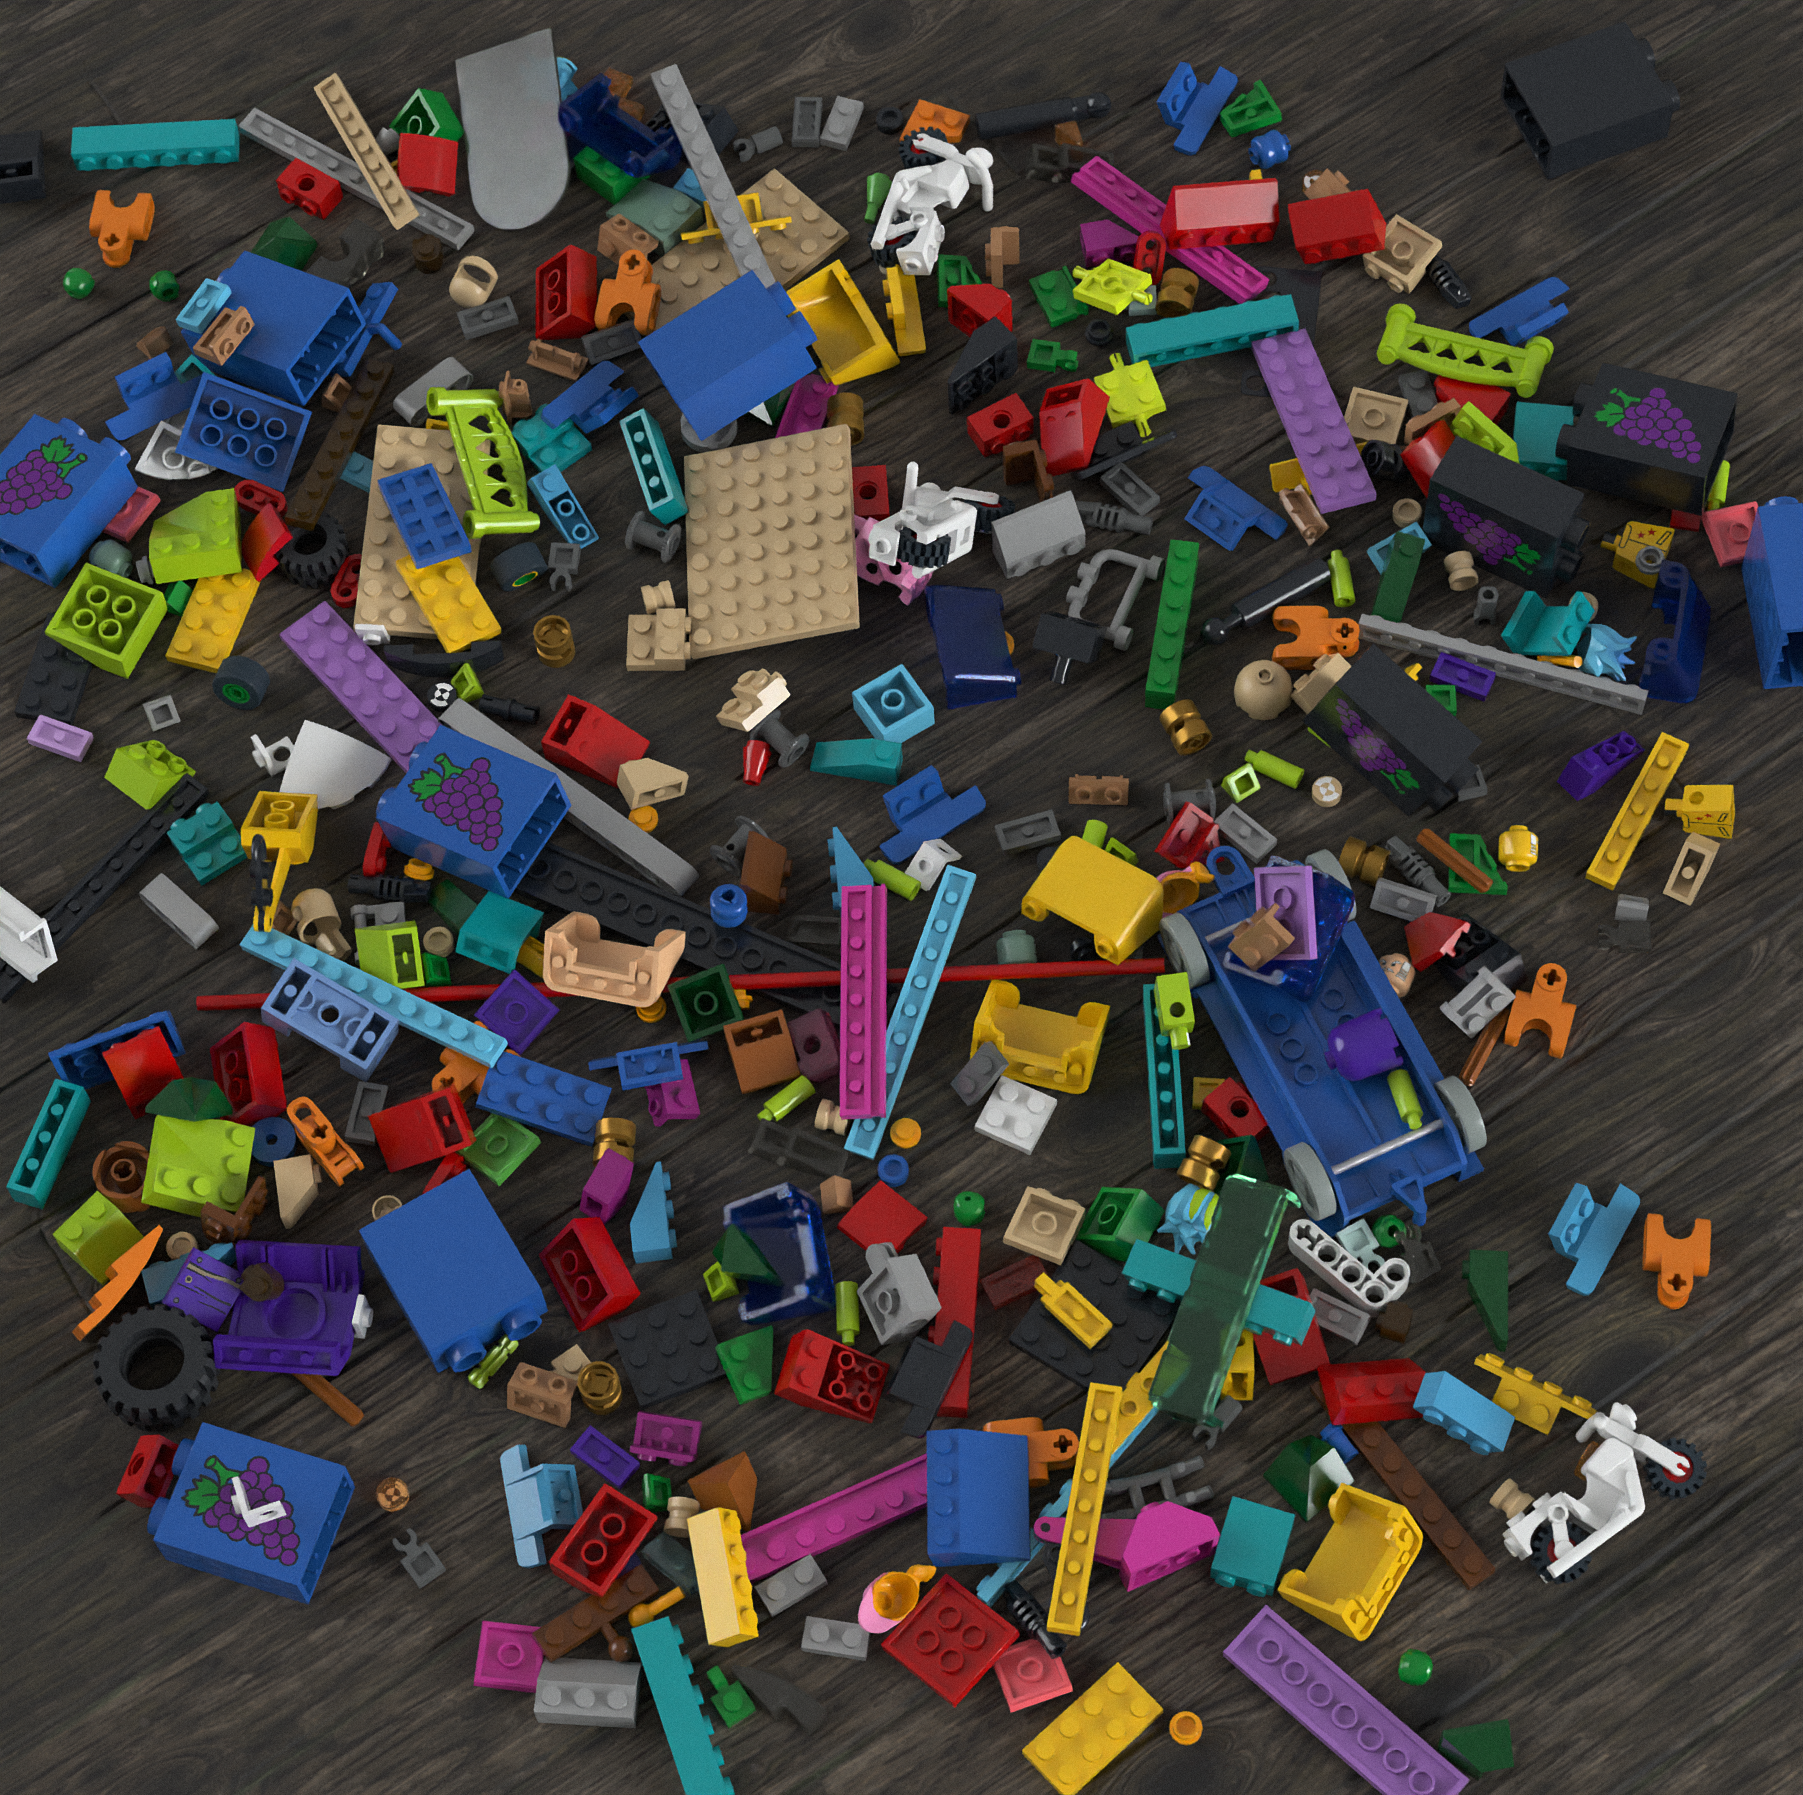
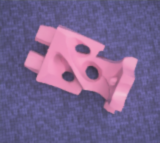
(910, 586)

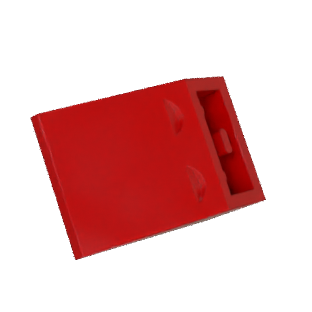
(1071, 424)
(591, 741)
(142, 1068)
(422, 1128)
(1291, 1361)
(831, 1377)

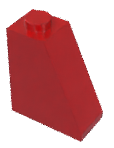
(1487, 398)

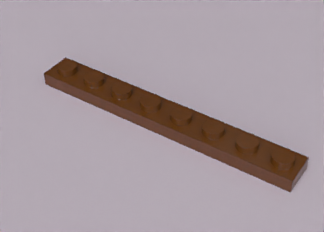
(1417, 1496)

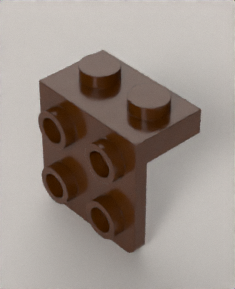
(1025, 463)
(227, 1228)

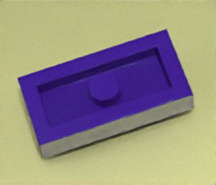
(1466, 677)
(605, 1457)

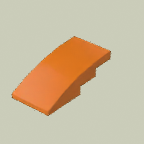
(122, 1276)

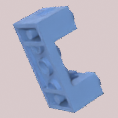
(357, 1036)

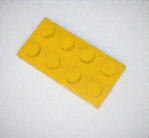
(450, 602)
(212, 620)
(1092, 1731)

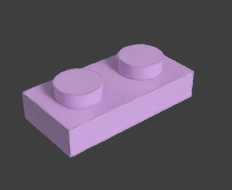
(60, 738)

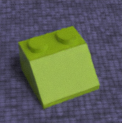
(97, 1236)

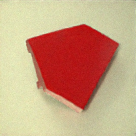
(1189, 838)
(1432, 937)

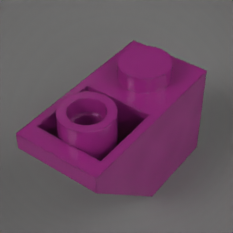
(1106, 240)
(607, 1186)

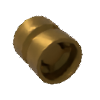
(1177, 293)
(847, 409)
(554, 641)
(1185, 727)
(1363, 861)
(614, 1134)
(1204, 1162)
(600, 1380)

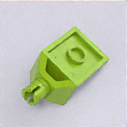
(1479, 429)

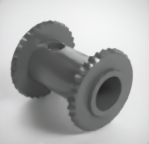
(653, 536)
(780, 738)
(1201, 798)
(734, 850)

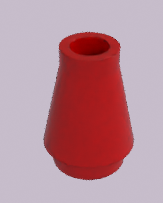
(755, 759)

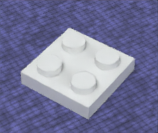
(1015, 1115)

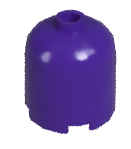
(1362, 1047)

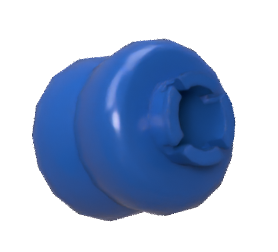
(1269, 149)
(728, 905)

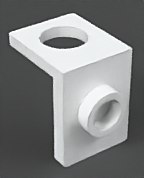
(372, 634)
(265, 756)
(930, 862)
(362, 1317)
(254, 1516)

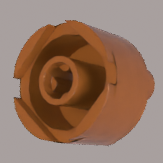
(121, 1175)

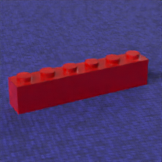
(957, 1295)

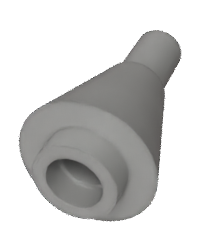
(388, 140)

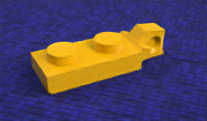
(1073, 1310)

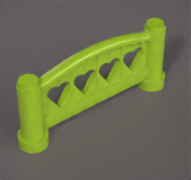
(1403, 333)
(487, 514)

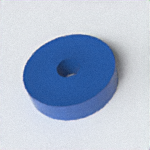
(269, 1129)

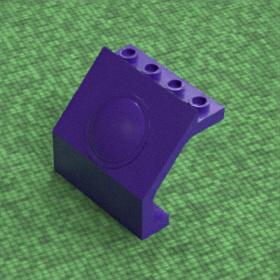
(308, 1323)

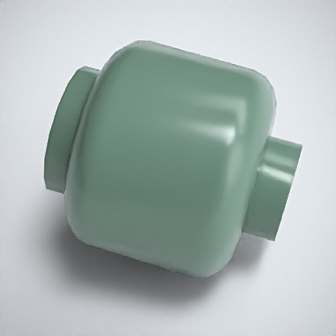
(112, 557)
(1016, 948)

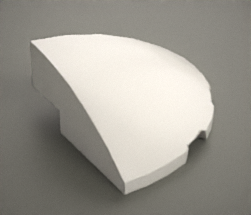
(160, 457)
(331, 766)

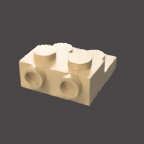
(1404, 256)
(659, 641)
(756, 697)
(1045, 1225)

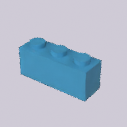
(1463, 1412)

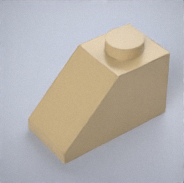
(650, 782)
(1691, 868)
(296, 1186)

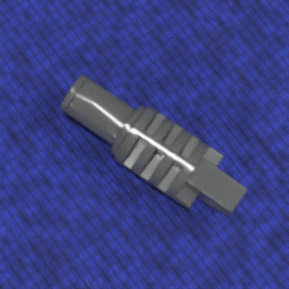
(1116, 519)
(1416, 869)

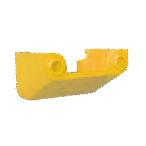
(846, 329)
(1100, 896)
(1040, 1043)
(1356, 1563)

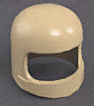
(469, 291)
(317, 907)

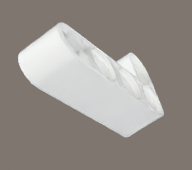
(1346, 1264)

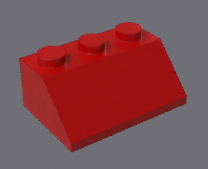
(1337, 226)
(566, 295)
(249, 1073)
(588, 1273)
(1371, 1390)
(601, 1541)

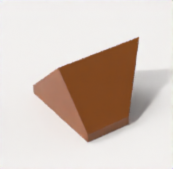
(729, 1487)

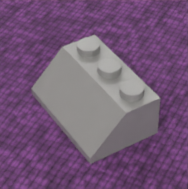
(1038, 535)
(588, 1692)

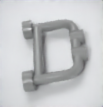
(1089, 574)

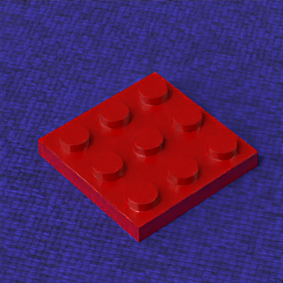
(950, 1640)

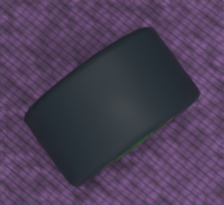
(518, 566)
(241, 682)

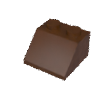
(765, 874)

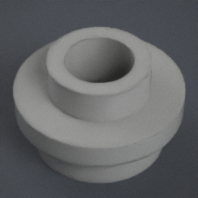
(1649, 553)
(145, 570)

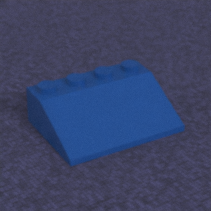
(243, 431)
(84, 1062)
(977, 1497)

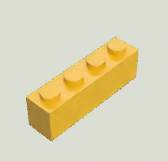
(722, 1577)

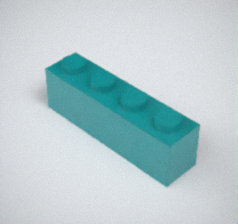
(654, 466)
(48, 1144)

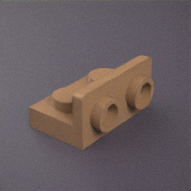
(541, 1394)

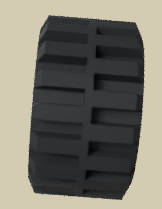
(316, 567)

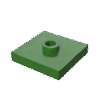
(499, 1148)

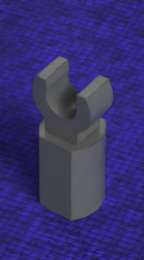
(758, 143)
(1486, 605)
(1226, 1411)

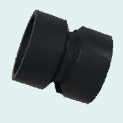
(1384, 461)

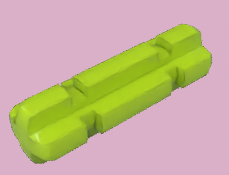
(492, 1361)

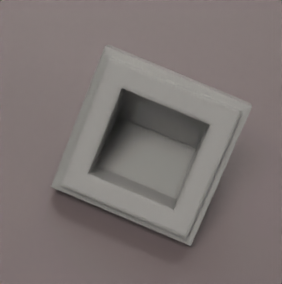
(161, 712)
(1631, 908)

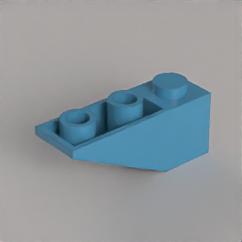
(562, 507)
(848, 868)
(650, 1223)
(162, 1274)

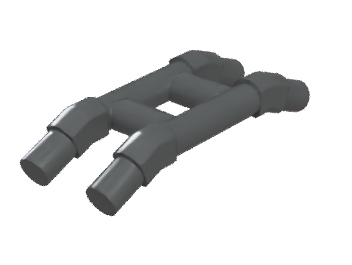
(1164, 1478)

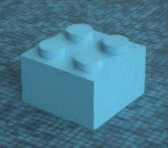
(893, 706)

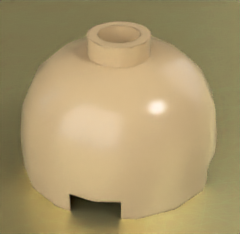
(1263, 689)

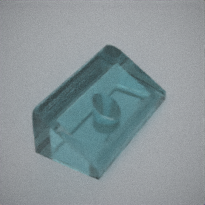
(672, 1561)

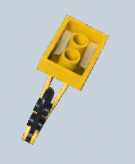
(279, 830)

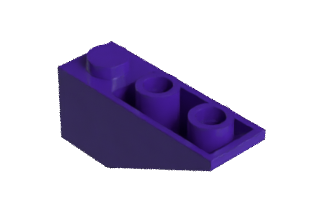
(1598, 765)

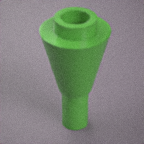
(877, 191)

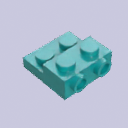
(549, 446)
(207, 842)

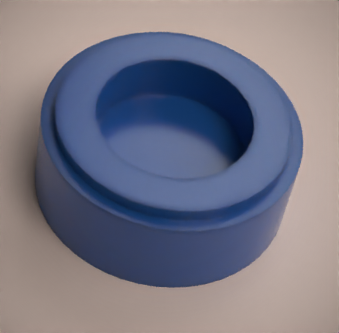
(893, 1170)

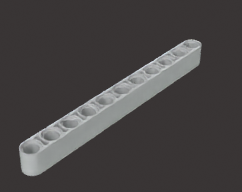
(586, 810)

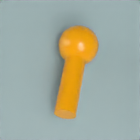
(1571, 661)
(644, 1613)

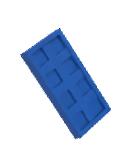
(424, 516)
(543, 1098)

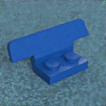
(1194, 105)
(1523, 314)
(151, 396)
(590, 400)
(1227, 511)
(925, 813)
(649, 1064)

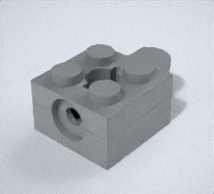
(897, 1294)

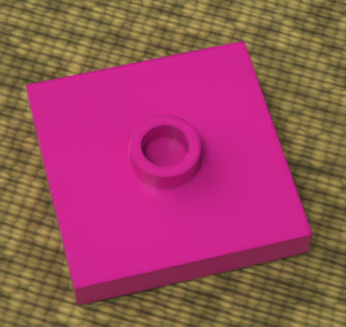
(508, 1657)

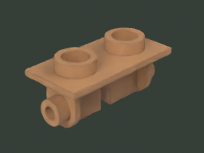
(556, 360)
(515, 398)
(1304, 513)
(1098, 791)

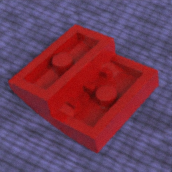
(427, 163)
(1426, 453)
(263, 540)
(882, 1218)

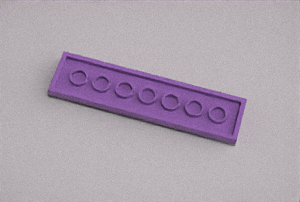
(1313, 421)
(361, 682)
(1339, 1710)

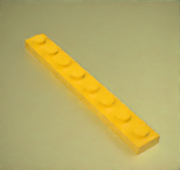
(1084, 1509)

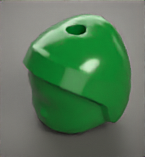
(78, 283)
(164, 286)
(969, 1208)
(1384, 1230)
(1415, 1667)

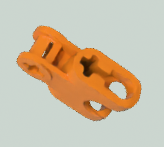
(120, 226)
(630, 293)
(1315, 634)
(1543, 1010)
(462, 1071)
(323, 1142)
(1675, 1259)
(1042, 1446)

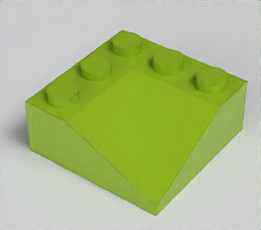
(198, 539)
(108, 619)
(197, 1165)

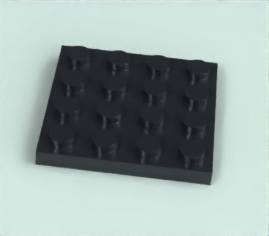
(1137, 1320)

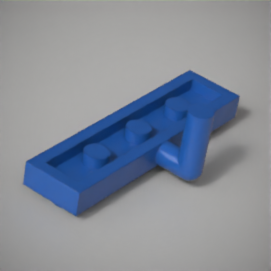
(372, 309)

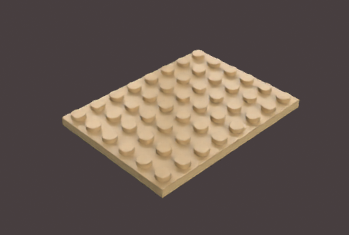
(771, 542)

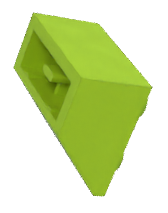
(146, 771)
(391, 953)

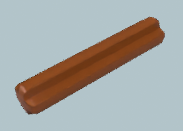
(1454, 860)
(1483, 1048)
(331, 1397)

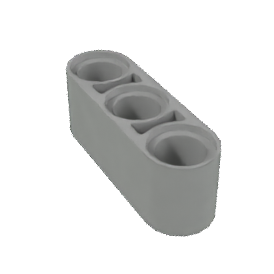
(412, 401)
(178, 911)

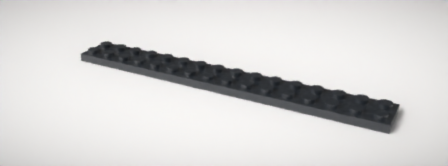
(643, 910)

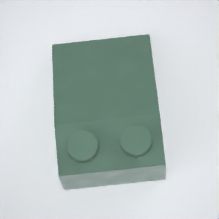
(660, 213)

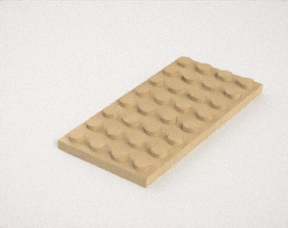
(701, 269)
(382, 592)

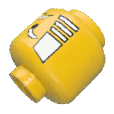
(1518, 848)

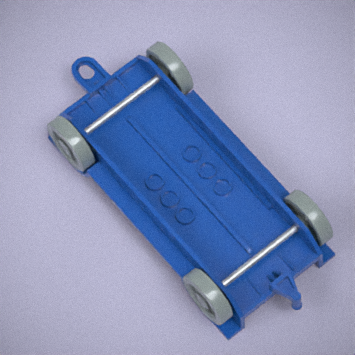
(1335, 1134)

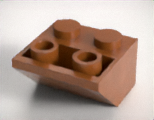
(761, 1051)

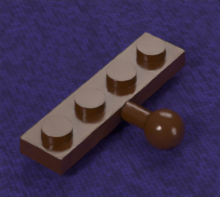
(598, 1615)

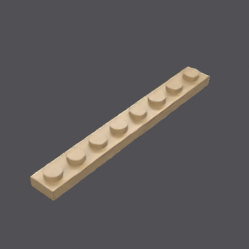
(366, 151)

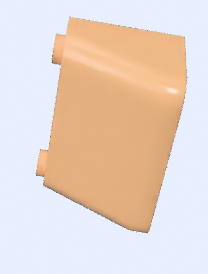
(604, 969)

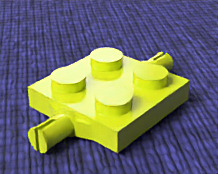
(1112, 286)
(1131, 393)

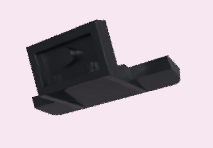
(1120, 446)
(926, 1376)

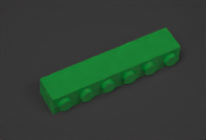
(1172, 624)

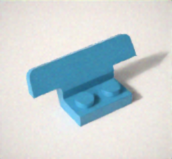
(1591, 1233)
(538, 1502)

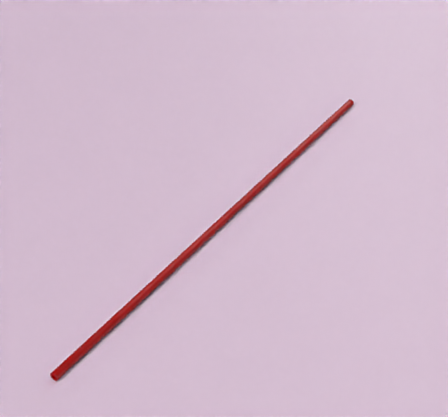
(769, 980)

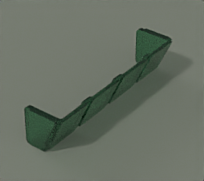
(1219, 1299)

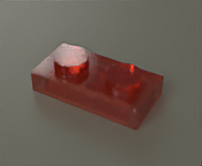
(1013, 1281)

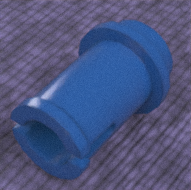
(1335, 1437)

